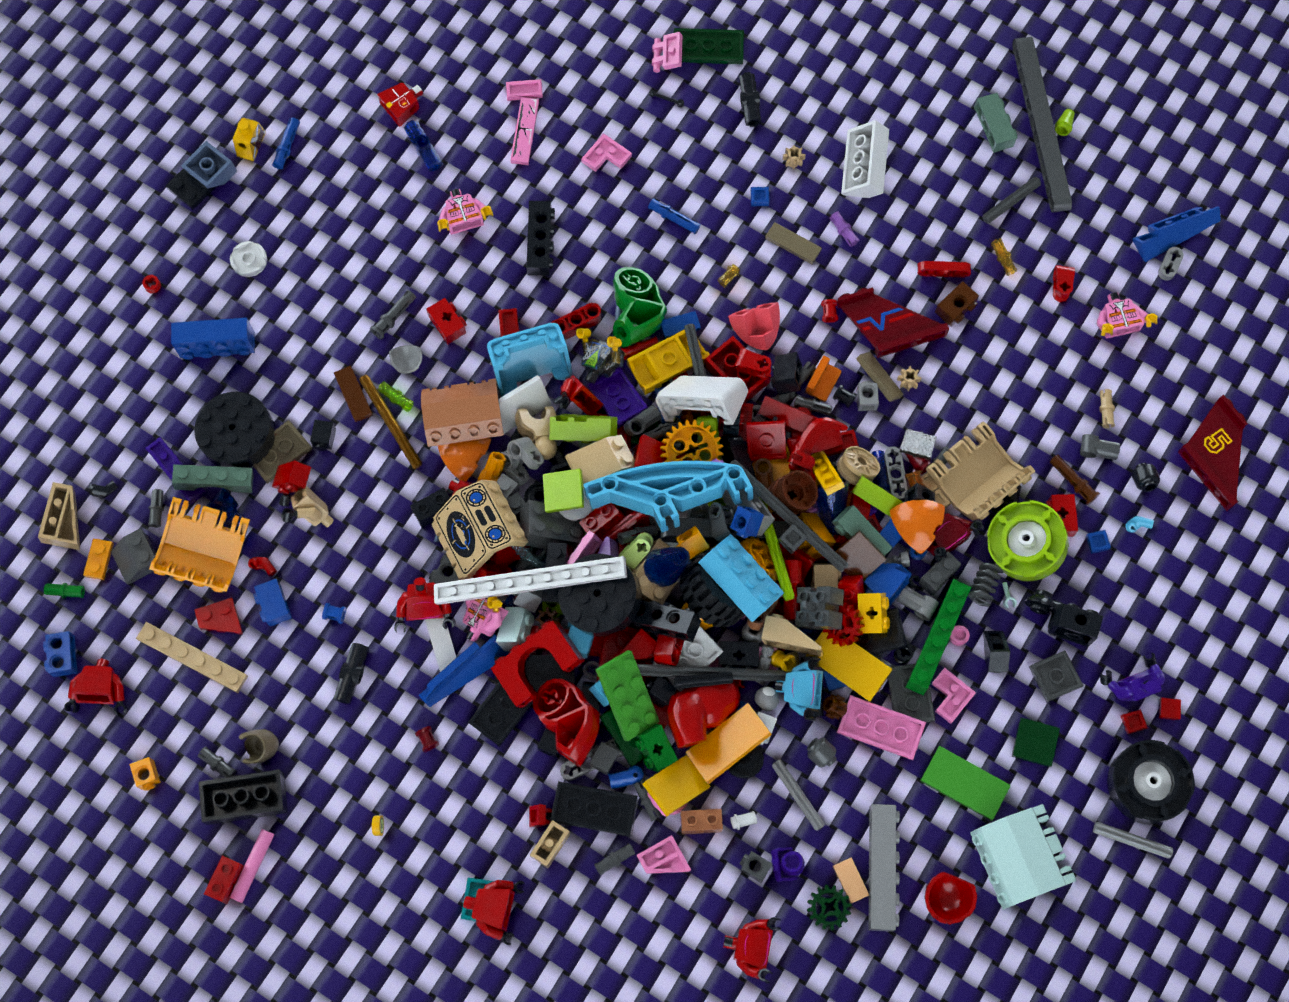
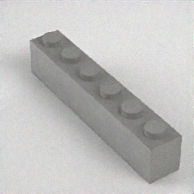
(882, 867)

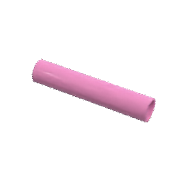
(251, 866)

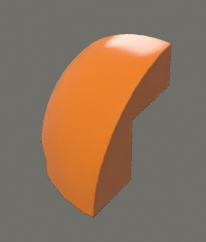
(463, 457)
(917, 522)

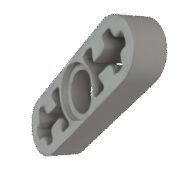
(898, 460)

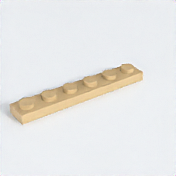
(192, 657)

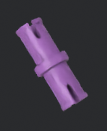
(844, 229)

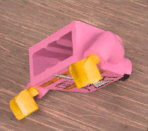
(462, 213)
(1122, 317)
(483, 617)

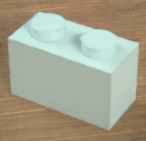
(514, 627)

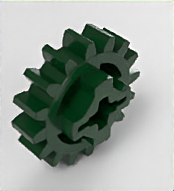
(837, 914)

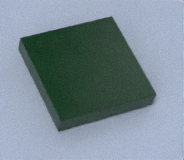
(1035, 742)

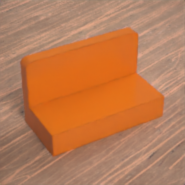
(823, 380)

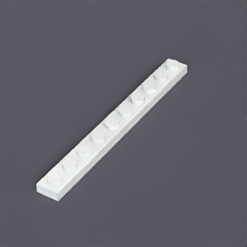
(530, 580)

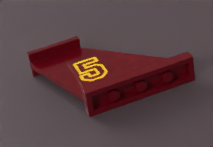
(1216, 451)

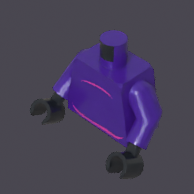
(1138, 685)

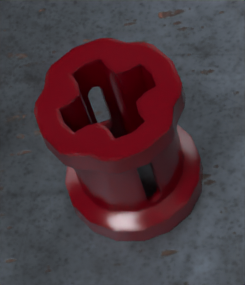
(427, 739)

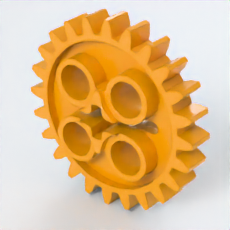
(683, 435)

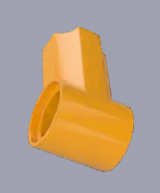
(493, 467)

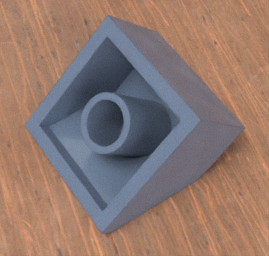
(209, 166)

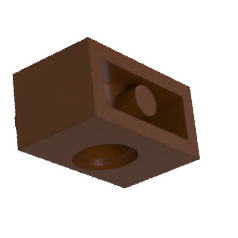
(961, 294)

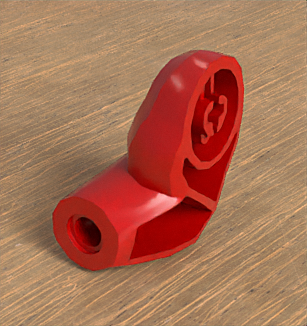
(700, 708)
(568, 714)

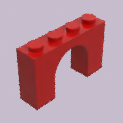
(511, 671)

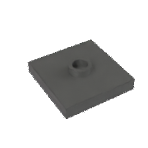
(1056, 676)

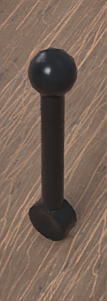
(680, 103)

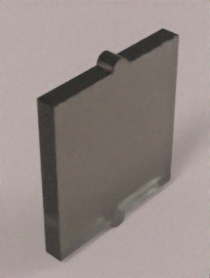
(918, 444)

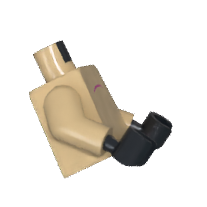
(306, 506)

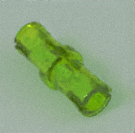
(395, 396)

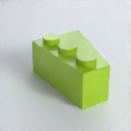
(582, 427)

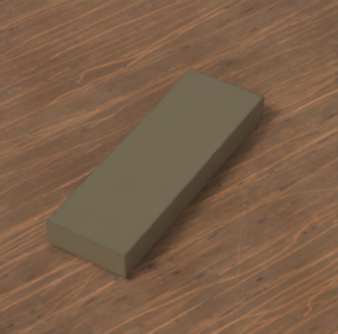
(793, 243)
(879, 376)

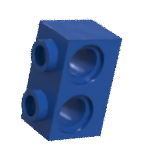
(66, 652)

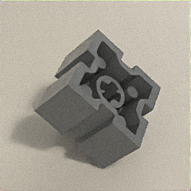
(819, 608)

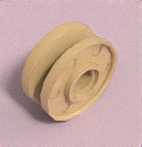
(857, 463)

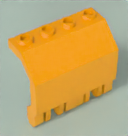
(199, 547)

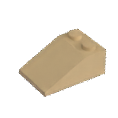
(601, 458)
(784, 635)

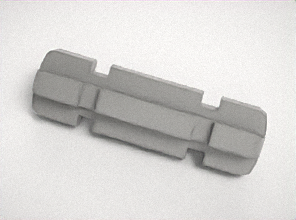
(765, 660)

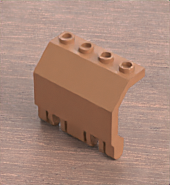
(461, 413)

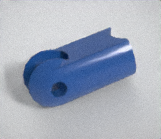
(625, 777)

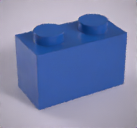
(272, 602)

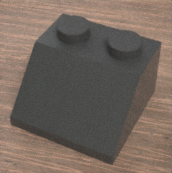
(134, 556)

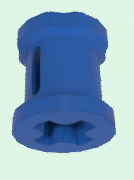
(334, 613)

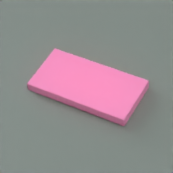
(881, 727)

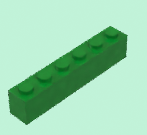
(938, 637)

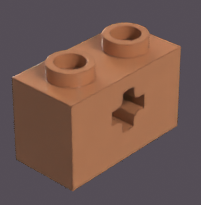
(701, 821)

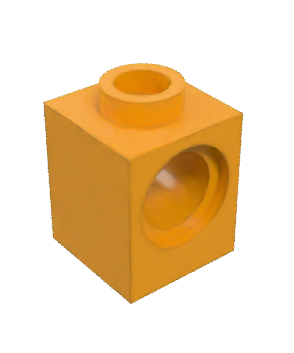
(692, 541)
(139, 768)

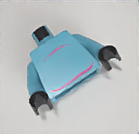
(803, 688)

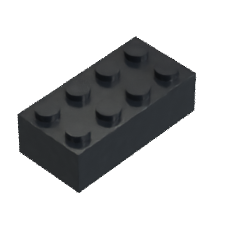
(243, 797)

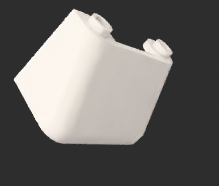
(715, 394)

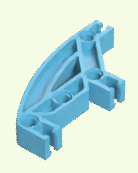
(678, 481)

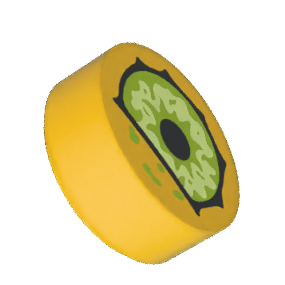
(378, 825)

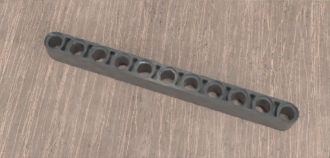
(1042, 125)

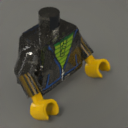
(598, 356)

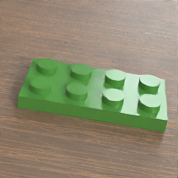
(627, 695)

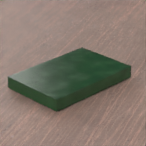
(627, 748)

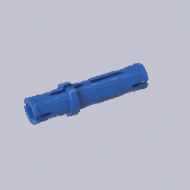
(283, 149)
(678, 218)

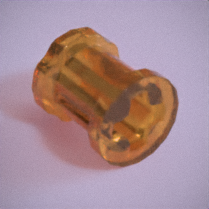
(914, 477)

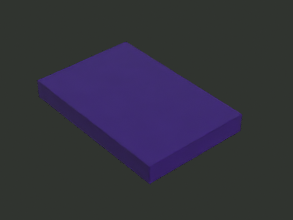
(618, 397)

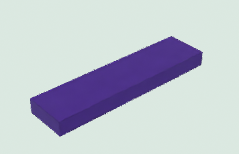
(165, 459)

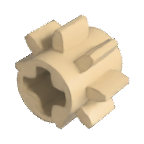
(793, 157)
(909, 373)

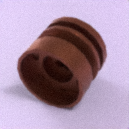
(796, 491)

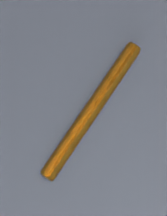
(390, 421)

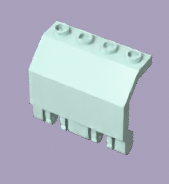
(1021, 857)

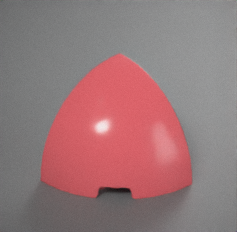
(757, 325)

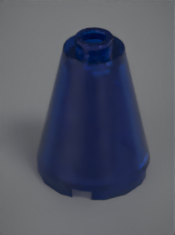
(832, 505)
(666, 565)

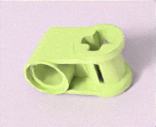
(635, 551)

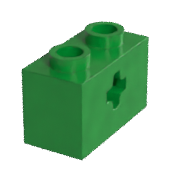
(663, 752)

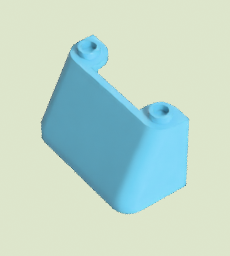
(529, 354)

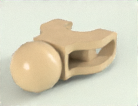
(537, 430)

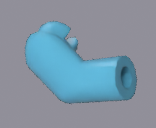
(1137, 522)

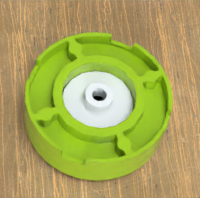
(1031, 558)

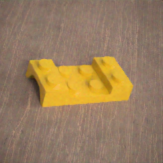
(662, 362)

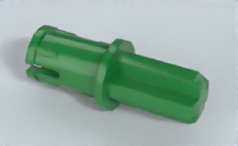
(64, 590)

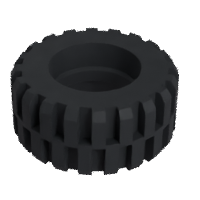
(707, 596)

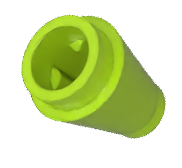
(1065, 123)

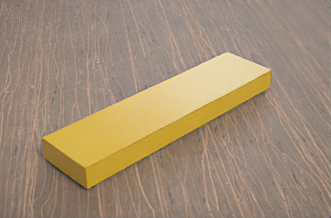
(826, 473)

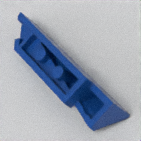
(1174, 231)
(462, 670)

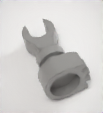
(902, 559)

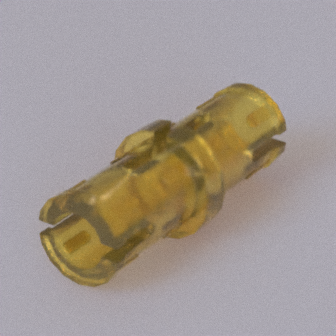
(1004, 256)

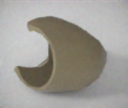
(260, 745)

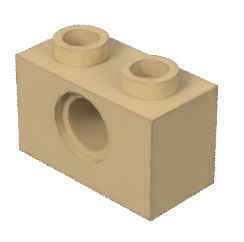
(550, 844)

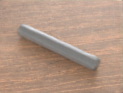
(798, 795)
(1133, 840)

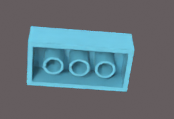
(741, 577)

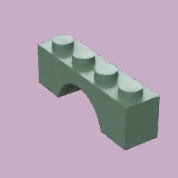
(230, 478)

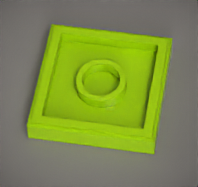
(563, 490)

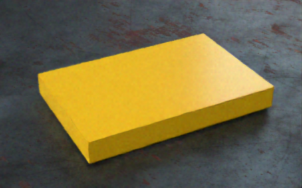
(676, 785)

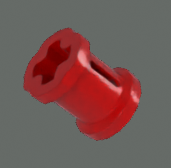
(829, 310)

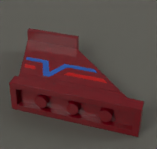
(887, 324)

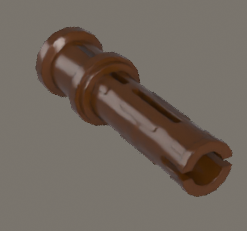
(1080, 486)

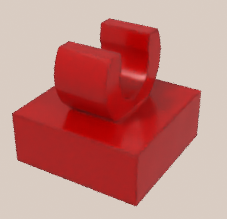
(537, 815)

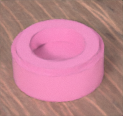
(959, 635)

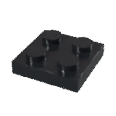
(188, 189)

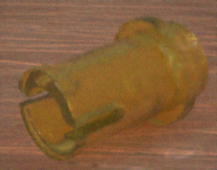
(731, 272)

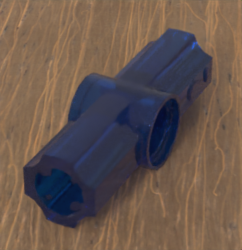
(428, 152)

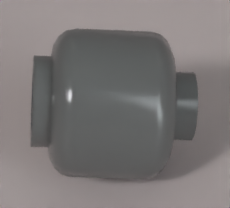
(821, 752)

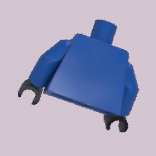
(889, 579)

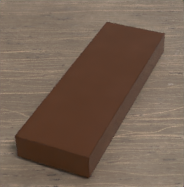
(353, 394)

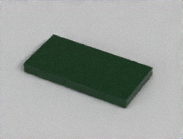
(712, 46)

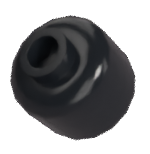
(1146, 477)

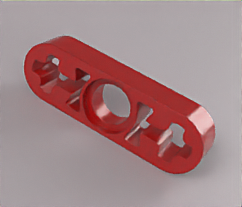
(944, 269)

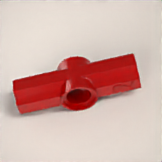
(794, 570)

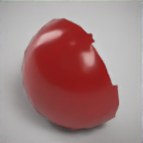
(950, 898)

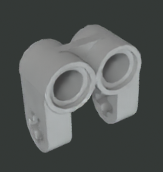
(521, 451)

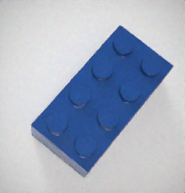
(213, 338)

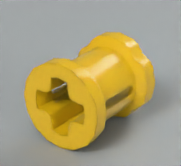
(786, 662)

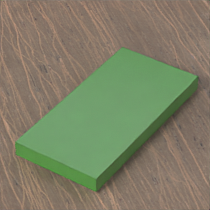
(965, 783)

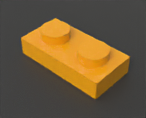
(98, 559)

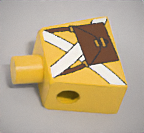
(248, 138)

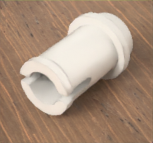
(743, 820)

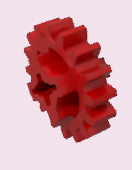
(851, 626)

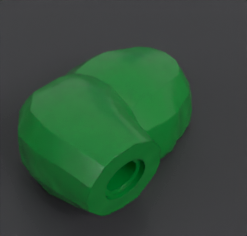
(640, 305)

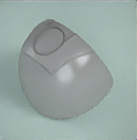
(406, 358)

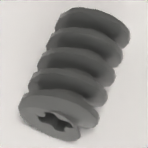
(983, 584)

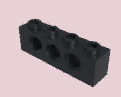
(540, 211)
(684, 629)

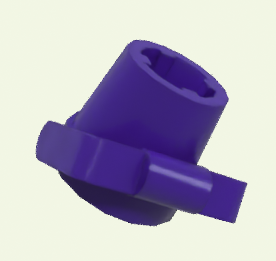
(789, 864)

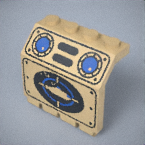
(476, 526)

